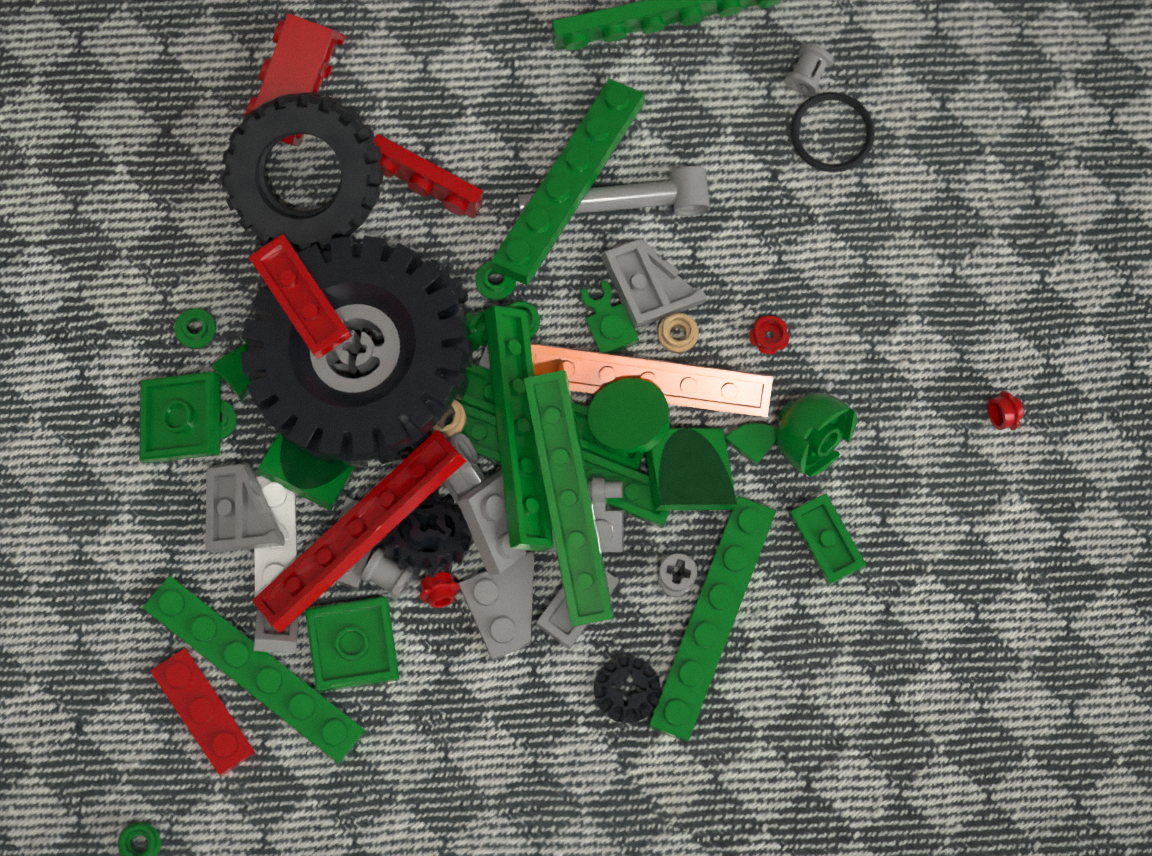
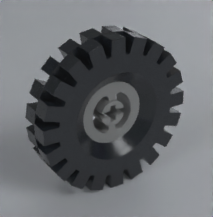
(405, 380)

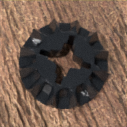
(610, 699)

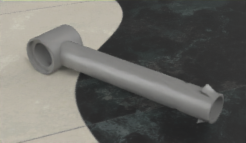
(685, 192)

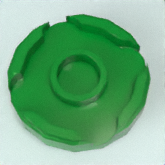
(628, 417)

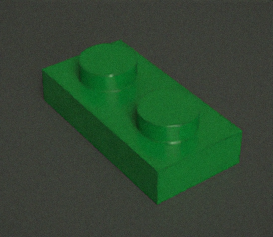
(827, 539)

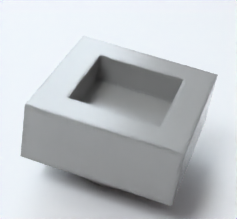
(270, 640)

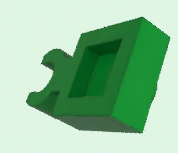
(609, 325)

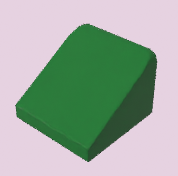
(231, 372)

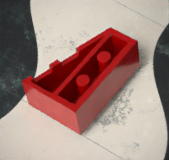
(297, 63)

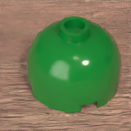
(812, 430)

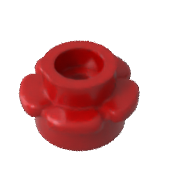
(776, 327)
(1005, 411)
(439, 590)

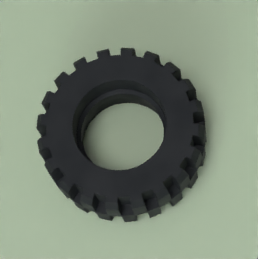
(316, 117)

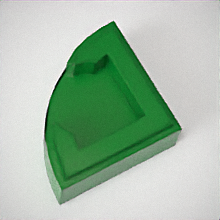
(753, 440)

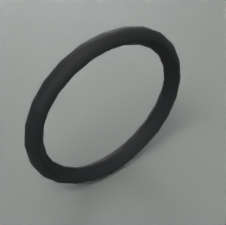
(870, 133)

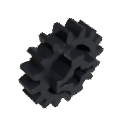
(428, 538)

